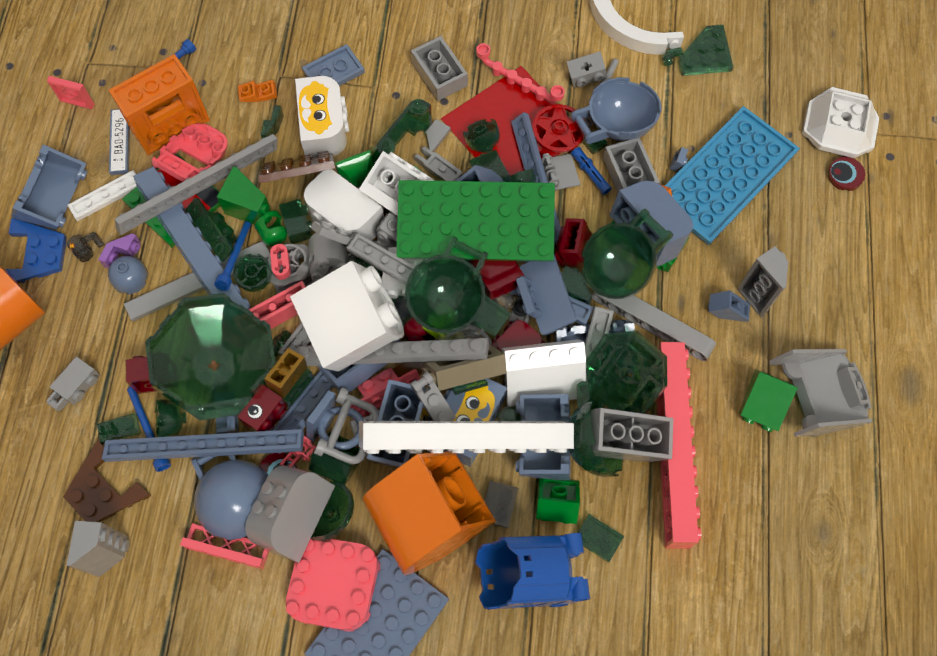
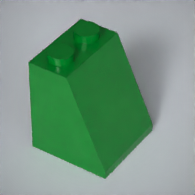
(242, 198)
(767, 401)

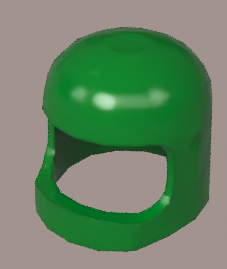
(273, 234)

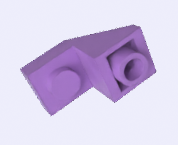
(126, 246)

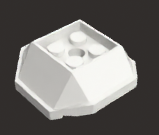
(841, 123)

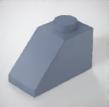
(729, 306)

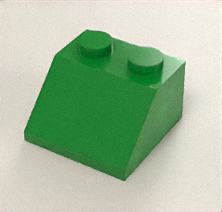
(558, 500)

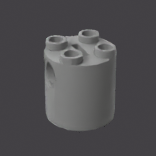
(325, 256)

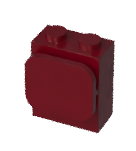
(572, 243)
(499, 276)
(517, 334)

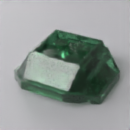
(609, 367)

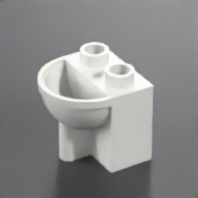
(348, 315)

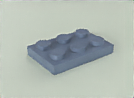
(338, 65)

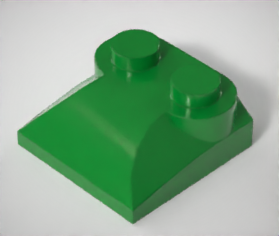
(355, 168)

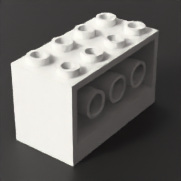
(384, 178)

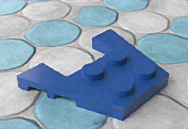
(43, 251)

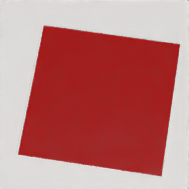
(503, 104)

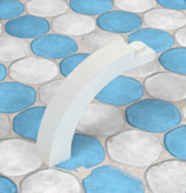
(629, 35)

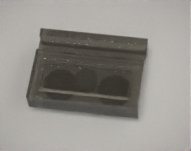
(501, 501)

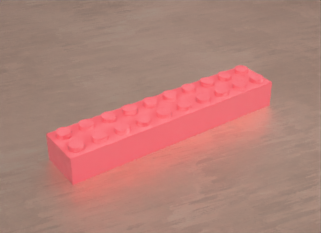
(678, 473)

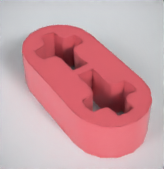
(276, 262)

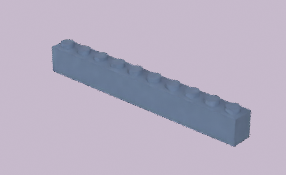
(187, 237)

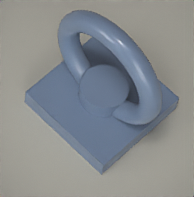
(323, 417)

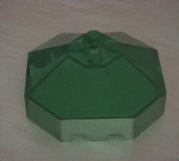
(203, 332)

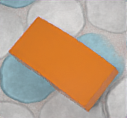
(257, 92)

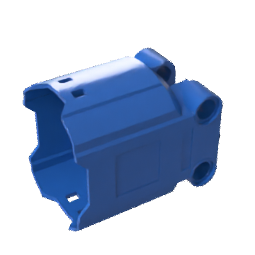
(531, 572)

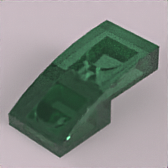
(272, 126)

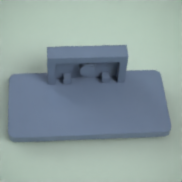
(545, 295)

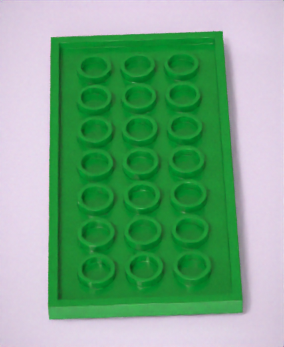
(495, 217)

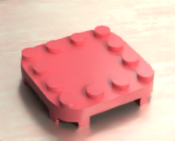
(333, 585)

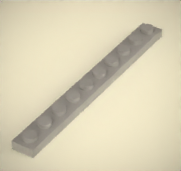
(194, 185)
(415, 351)

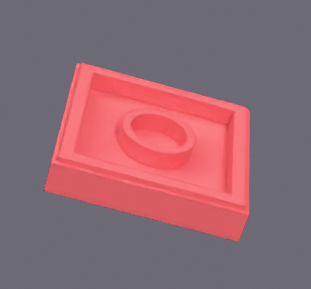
(70, 92)

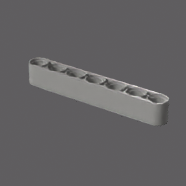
(659, 324)

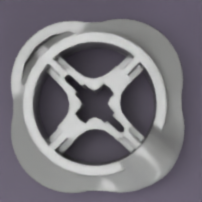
(298, 272)

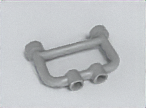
(328, 446)

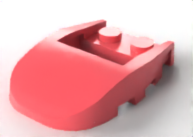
(197, 141)

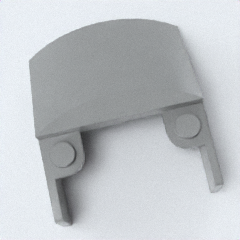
(828, 390)

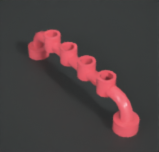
(556, 94)

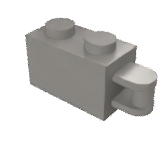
(72, 384)

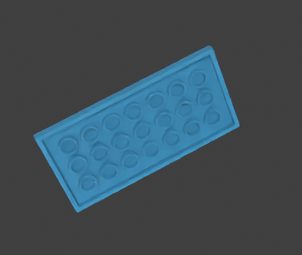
(729, 172)

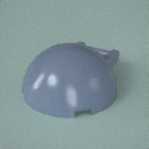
(619, 111)
(226, 495)

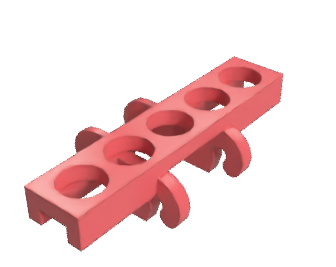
(299, 454)

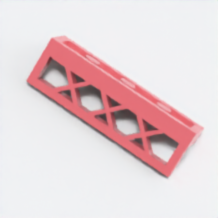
(221, 552)

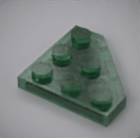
(707, 53)

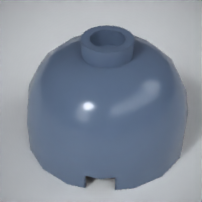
(127, 274)

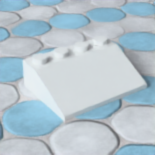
(544, 369)

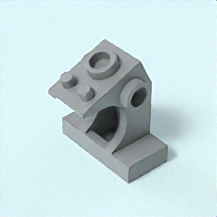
(387, 230)

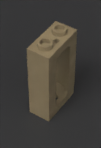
(461, 372)

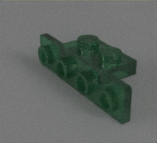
(213, 229)

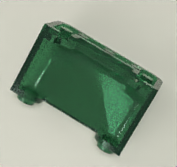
(410, 119)

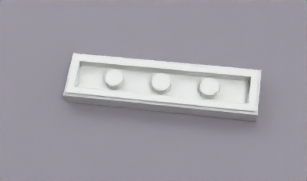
(103, 196)

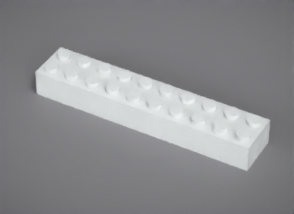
(462, 435)

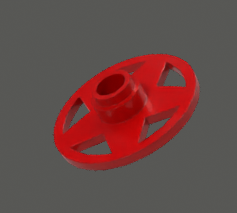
(557, 128)

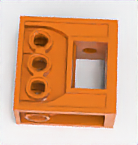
(149, 103)

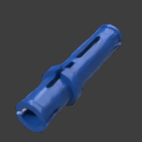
(578, 154)

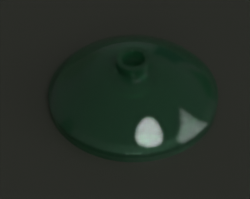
(336, 513)

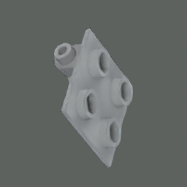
(560, 171)

